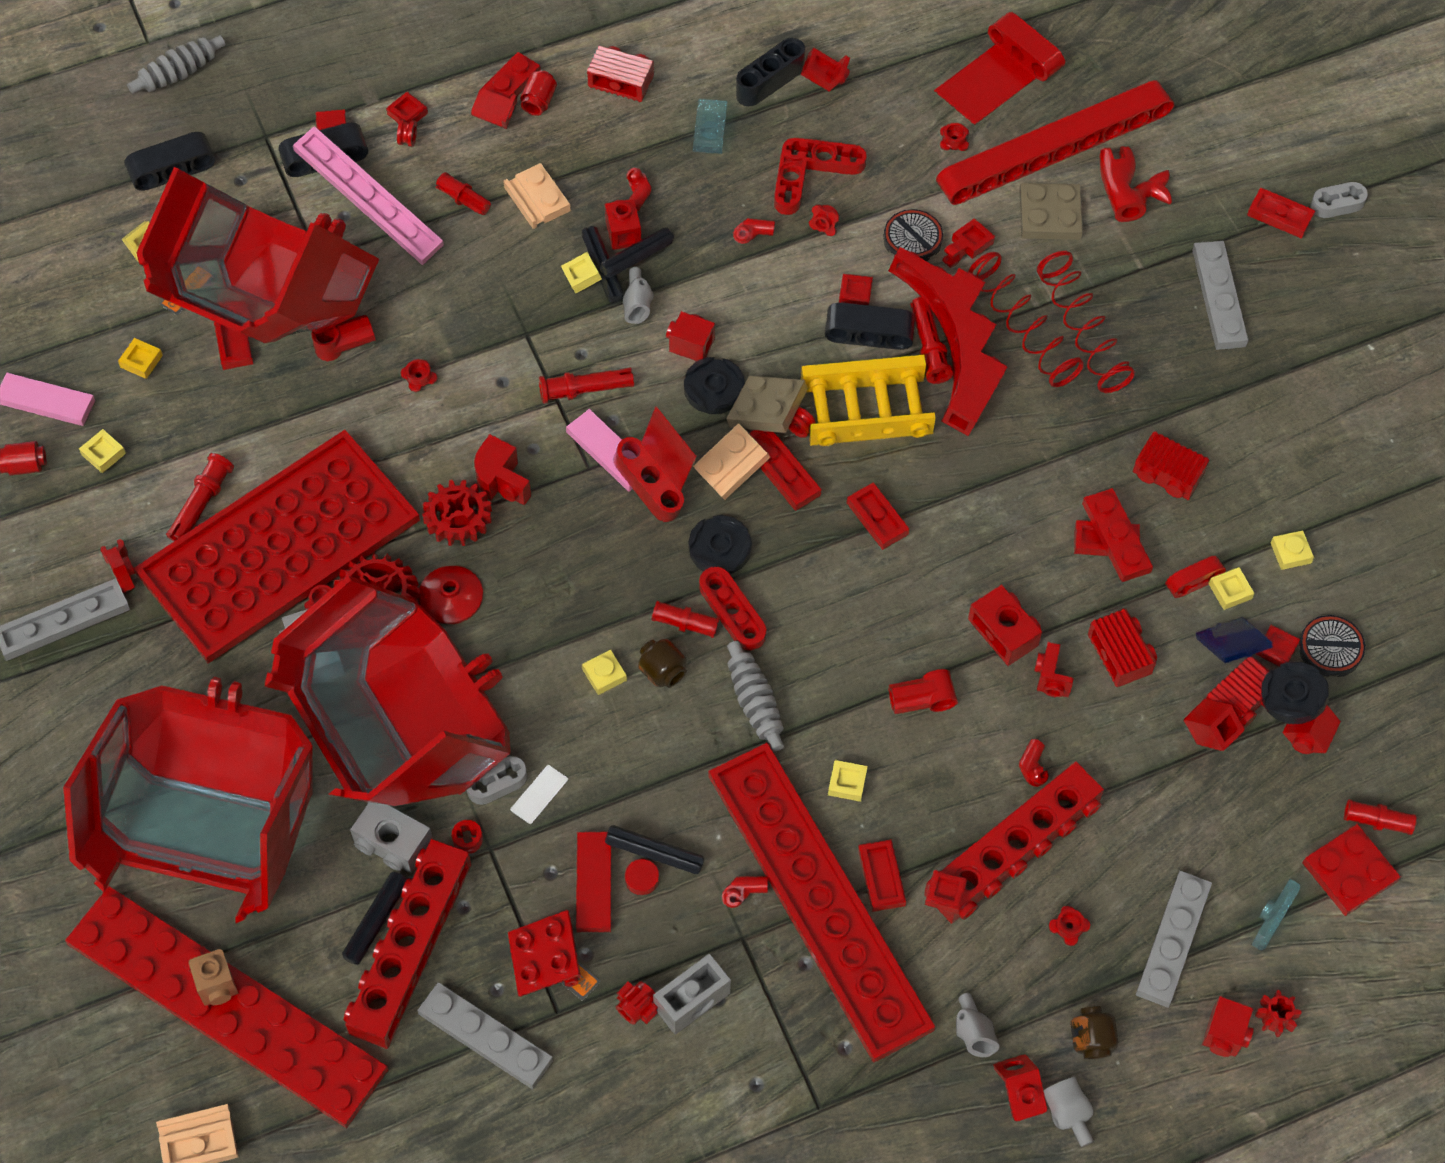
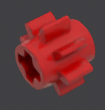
(636, 1003)
(1271, 1018)

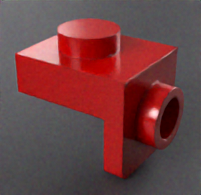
(825, 70)
(1049, 682)

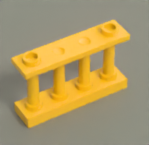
(867, 373)

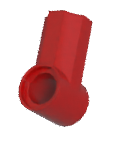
(343, 337)
(932, 692)

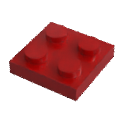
(1351, 870)

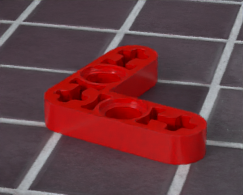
(800, 162)

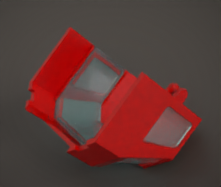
(249, 266)
(389, 696)
(191, 792)

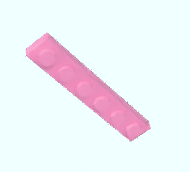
(368, 195)

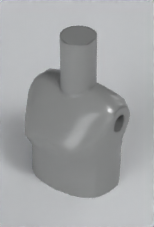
(637, 298)
(975, 1029)
(1070, 1108)

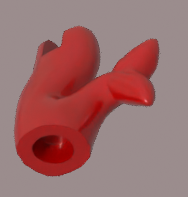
(1117, 176)

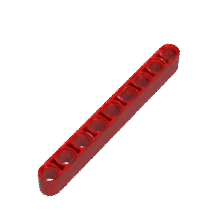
(1054, 142)

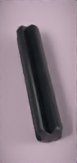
(636, 252)
(599, 254)
(654, 849)
(374, 918)

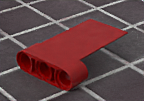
(1002, 70)
(663, 457)

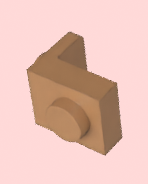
(213, 978)

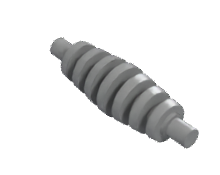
(176, 64)
(755, 696)

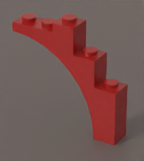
(967, 334)

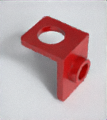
(494, 108)
(1022, 1087)

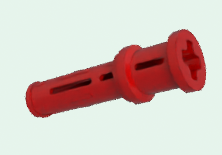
(933, 350)
(571, 385)
(205, 487)

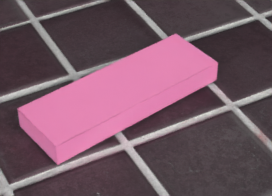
(45, 399)
(600, 443)

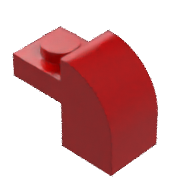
(495, 473)

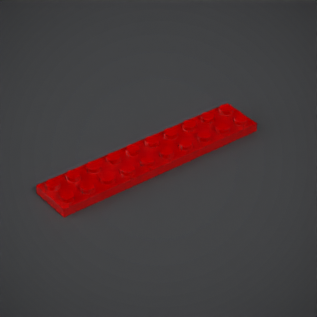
(821, 903)
(251, 1025)

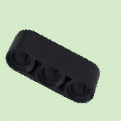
(770, 72)
(345, 136)
(154, 164)
(870, 326)

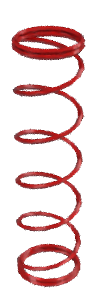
(1062, 367)
(1117, 368)

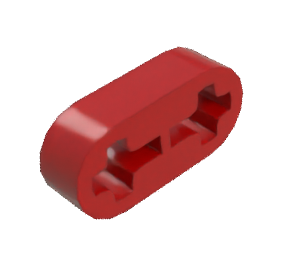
(1194, 576)

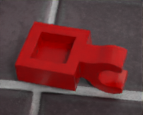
(969, 240)
(120, 564)

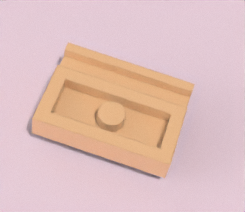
(537, 195)
(731, 461)
(198, 1137)

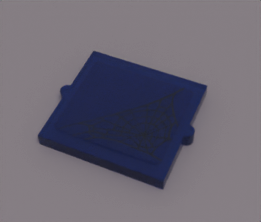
(1233, 640)

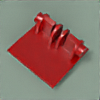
(544, 954)

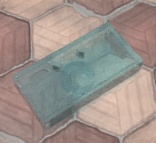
(710, 126)
(1274, 913)

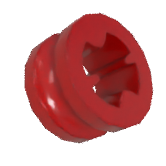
(407, 132)
(801, 423)
(475, 830)

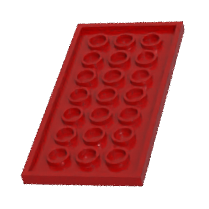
(276, 545)

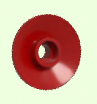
(451, 606)

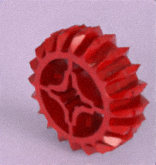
(384, 574)

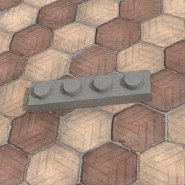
(1220, 295)
(62, 619)
(1173, 939)
(485, 1035)

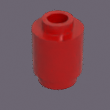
(538, 92)
(22, 458)

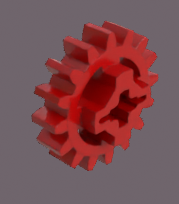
(457, 512)

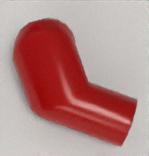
(639, 185)
(751, 228)
(1030, 766)
(741, 888)

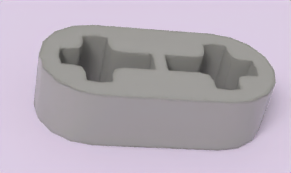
(1339, 201)
(497, 782)

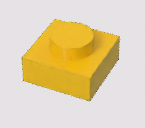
(140, 358)

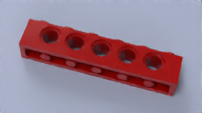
(1071, 785)
(380, 1025)

